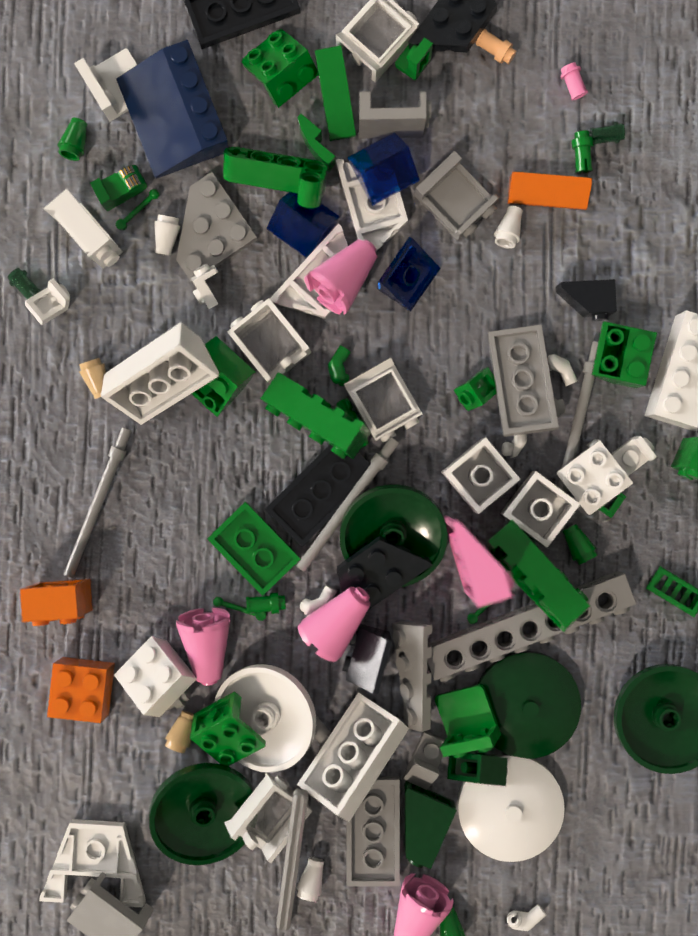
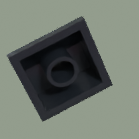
(368, 657)

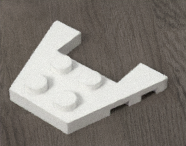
(88, 851)

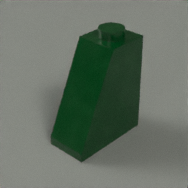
(425, 823)

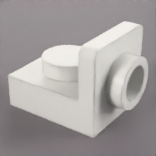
(634, 454)

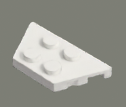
(370, 222)
(294, 292)

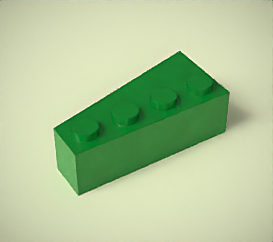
(316, 416)
(537, 576)

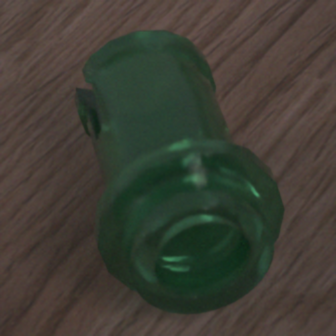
(607, 134)
(20, 280)

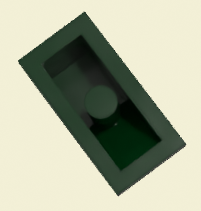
(478, 769)

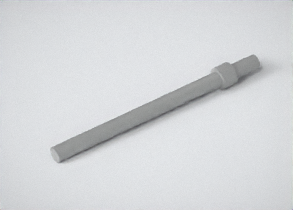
(580, 412)
(116, 455)
(378, 462)

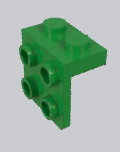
(281, 66)
(467, 721)

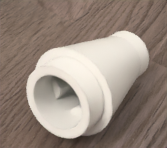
(508, 231)
(166, 233)
(310, 883)

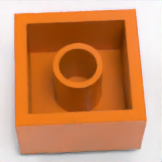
(56, 601)
(80, 689)

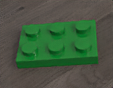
(254, 548)

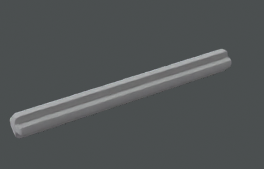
(292, 859)

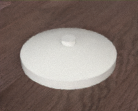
(277, 711)
(516, 818)

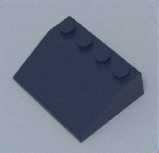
(172, 110)

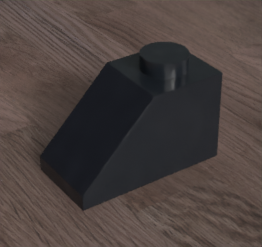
(590, 297)

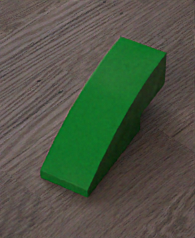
(335, 93)

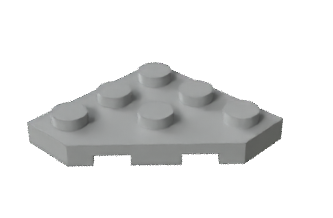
(211, 227)

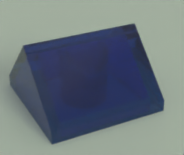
(384, 168)
(301, 226)
(408, 275)

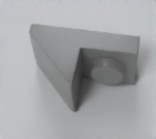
(425, 761)

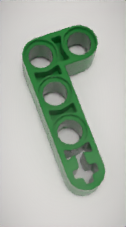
(277, 172)

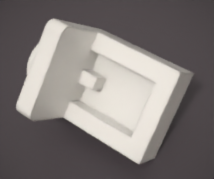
(203, 291)
(49, 302)

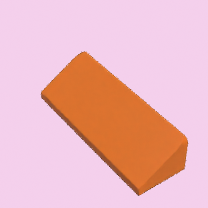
(549, 190)

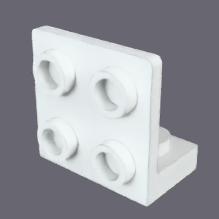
(103, 82)
(594, 477)

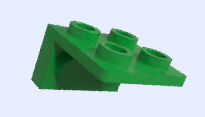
(223, 733)

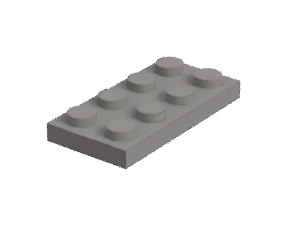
(522, 380)
(375, 837)

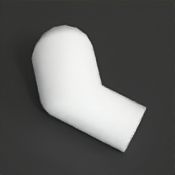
(309, 606)

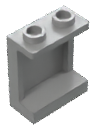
(385, 121)
(455, 197)
(104, 915)

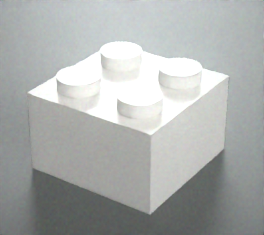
(480, 475)
(540, 508)
(155, 677)

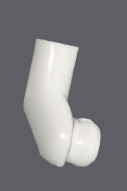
(563, 367)
(514, 448)
(525, 920)

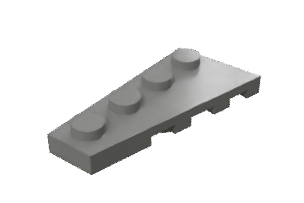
(411, 662)

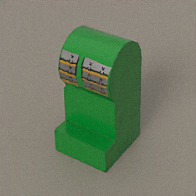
(119, 187)

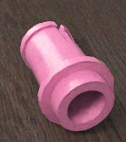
(574, 81)

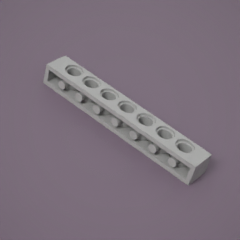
(619, 601)

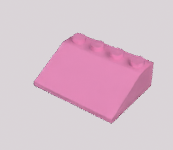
(479, 572)

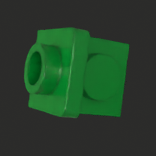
(415, 60)
(477, 390)

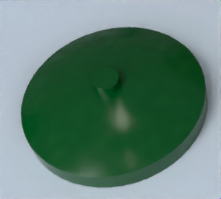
(399, 515)
(532, 703)
(660, 718)
(191, 813)

